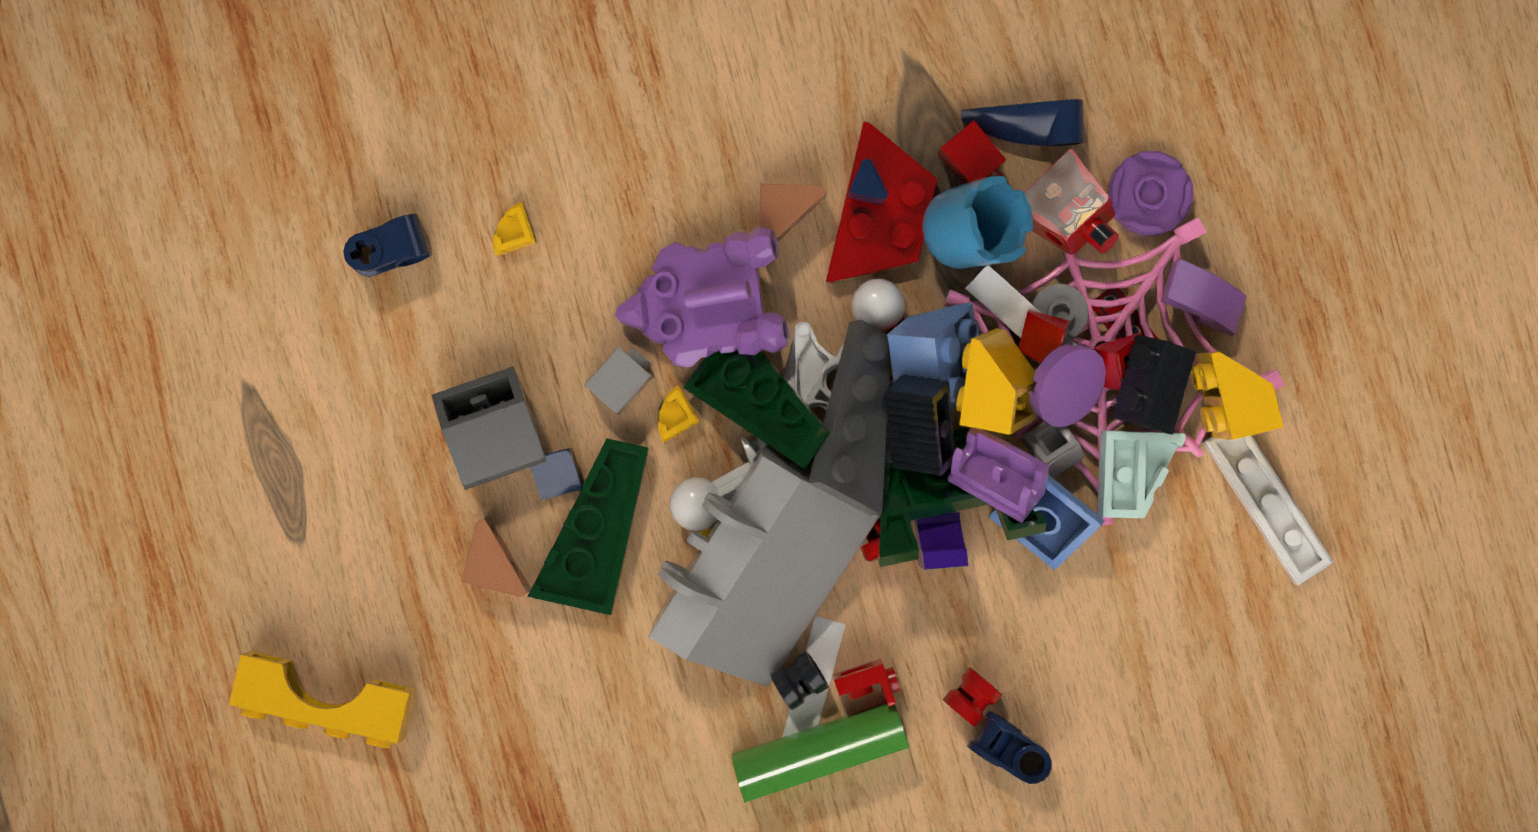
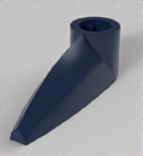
(1032, 123)

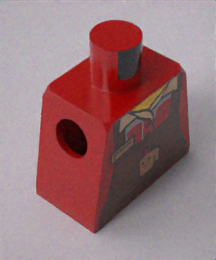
(1071, 207)

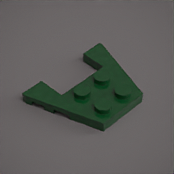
(923, 495)

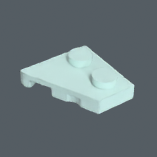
(1132, 470)

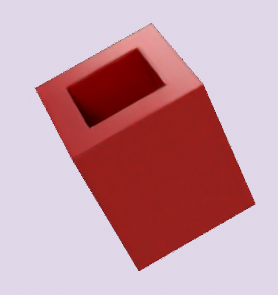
(972, 155)

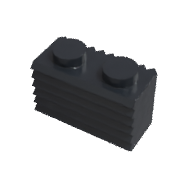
(1154, 384)
(919, 424)

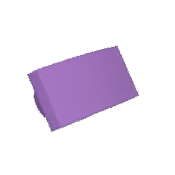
(1205, 296)

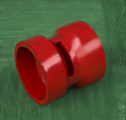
(978, 688)

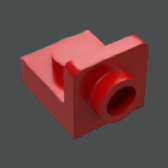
(860, 679)

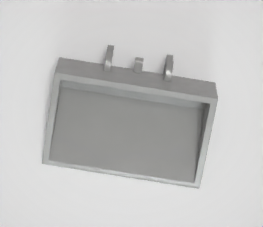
(758, 570)

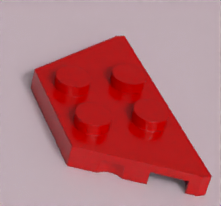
(885, 234)

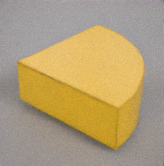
(513, 231)
(675, 415)

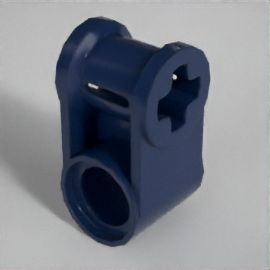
(396, 245)
(1008, 748)

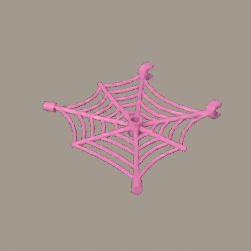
(1172, 246)

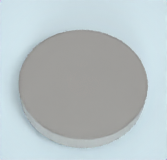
(1065, 303)

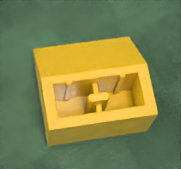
(995, 384)
(1234, 398)

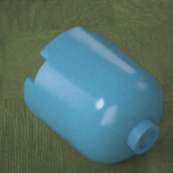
(977, 224)

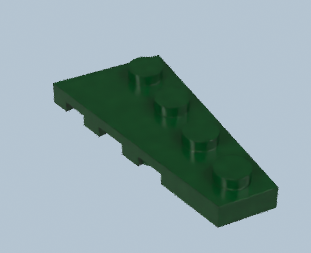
(760, 401)
(593, 542)

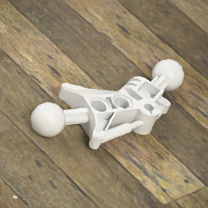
(806, 370)

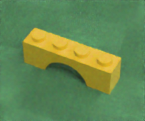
(270, 687)

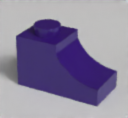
(940, 541)

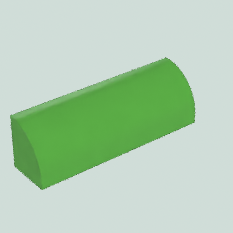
(819, 751)

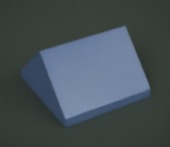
(1066, 528)

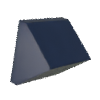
(868, 185)

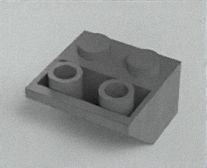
(489, 428)

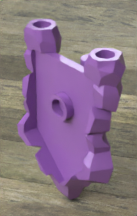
(708, 300)

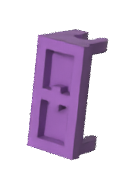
(999, 474)

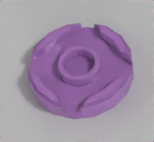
(1150, 193)
(1067, 384)

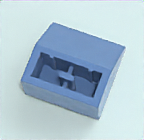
(934, 345)

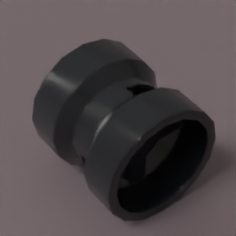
(799, 680)

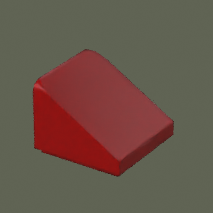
(1042, 335)
(1115, 356)

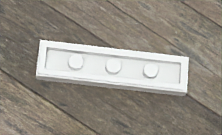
(1270, 506)

